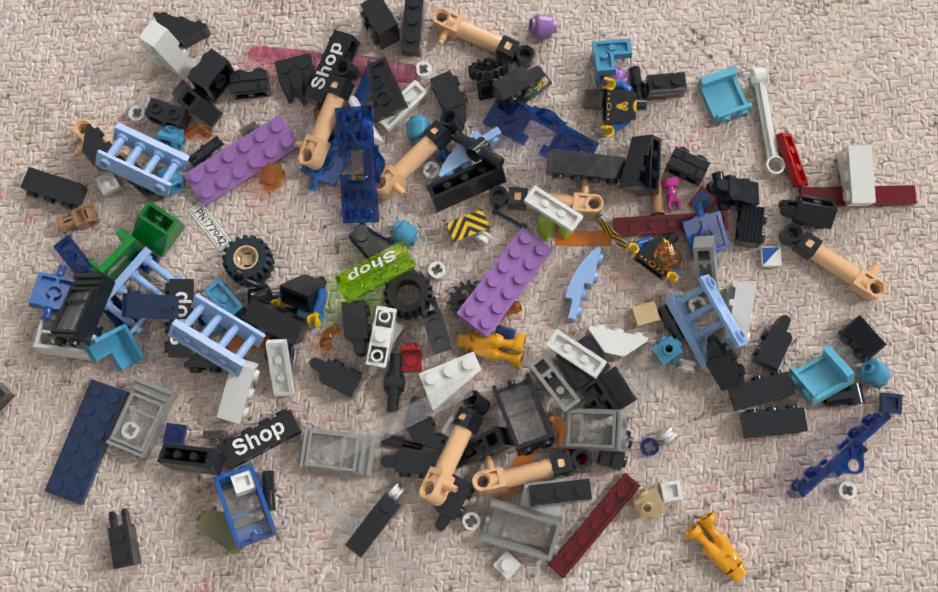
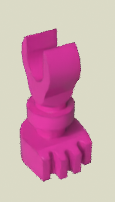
(669, 184)

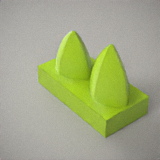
(547, 228)

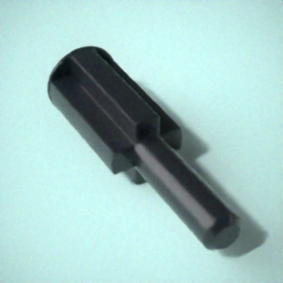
(399, 442)

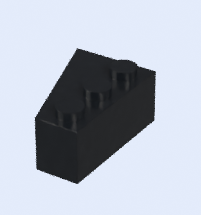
(642, 166)

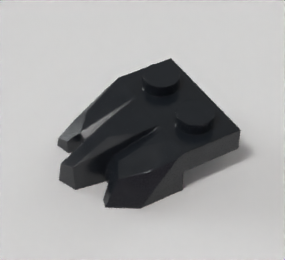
(295, 76)
(608, 391)

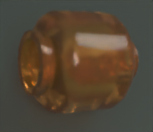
(271, 176)
(668, 256)

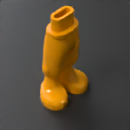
(490, 347)
(720, 550)

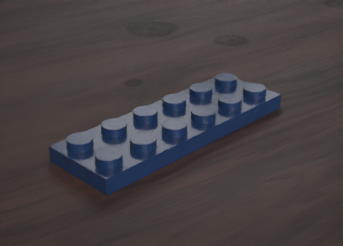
(86, 442)

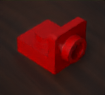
(411, 358)

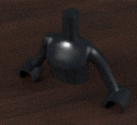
(262, 289)

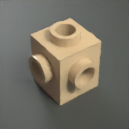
(648, 503)

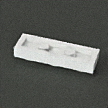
(413, 95)
(553, 209)
(576, 354)
(280, 367)

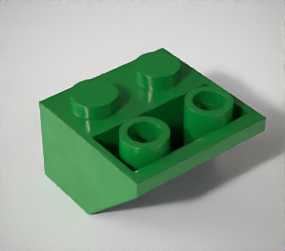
(157, 228)

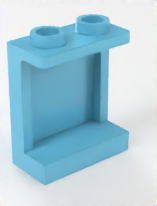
(723, 96)
(822, 376)

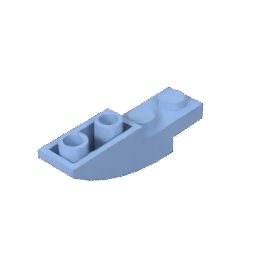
(458, 158)
(583, 277)

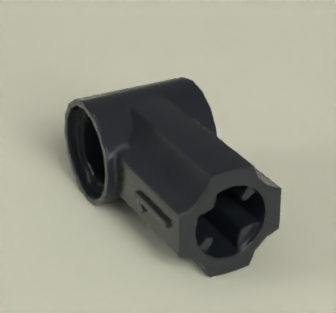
(850, 395)

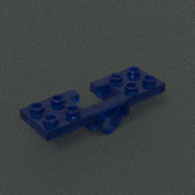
(515, 119)
(356, 132)
(849, 449)

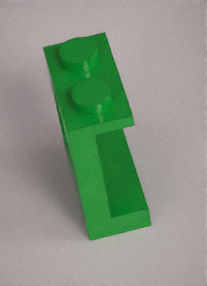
(128, 247)

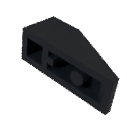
(486, 444)
(373, 525)

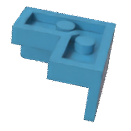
(605, 53)
(224, 298)
(118, 345)

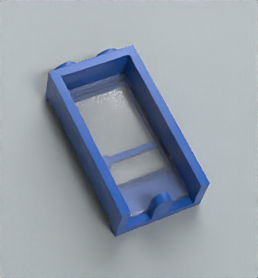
(247, 514)

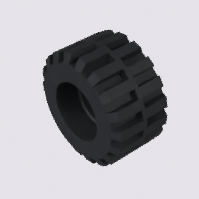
(408, 278)

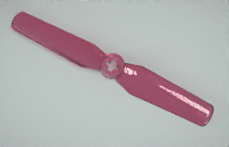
(402, 71)

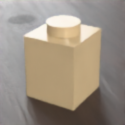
(643, 315)

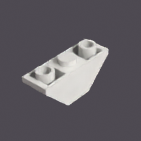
(381, 337)
(615, 342)

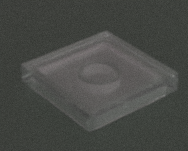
(645, 375)

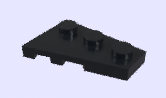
(385, 91)

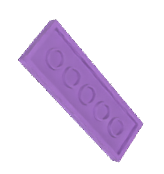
(241, 160)
(504, 282)

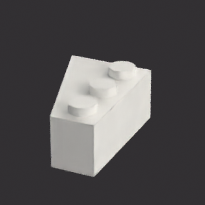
(165, 51)
(857, 175)
(739, 299)
(46, 346)
(449, 372)

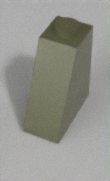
(215, 526)

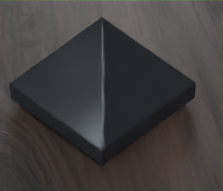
(484, 90)

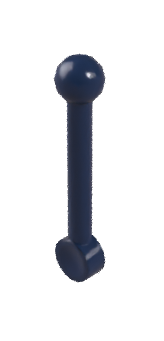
(495, 211)
(388, 239)

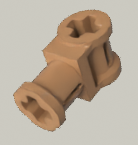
(81, 218)

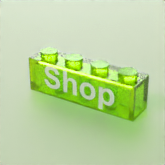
(375, 271)

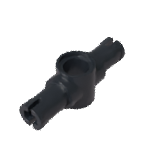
(478, 149)
(394, 382)

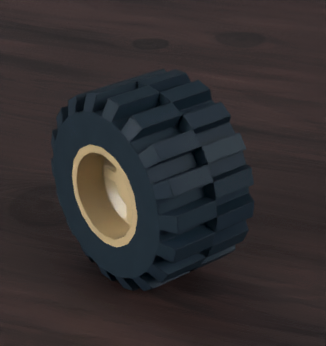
(250, 257)

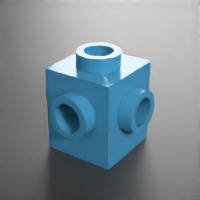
(172, 137)
(665, 357)

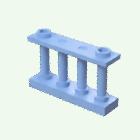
(148, 146)
(132, 273)
(687, 323)
(206, 347)

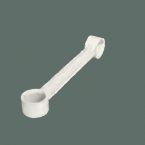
(758, 80)

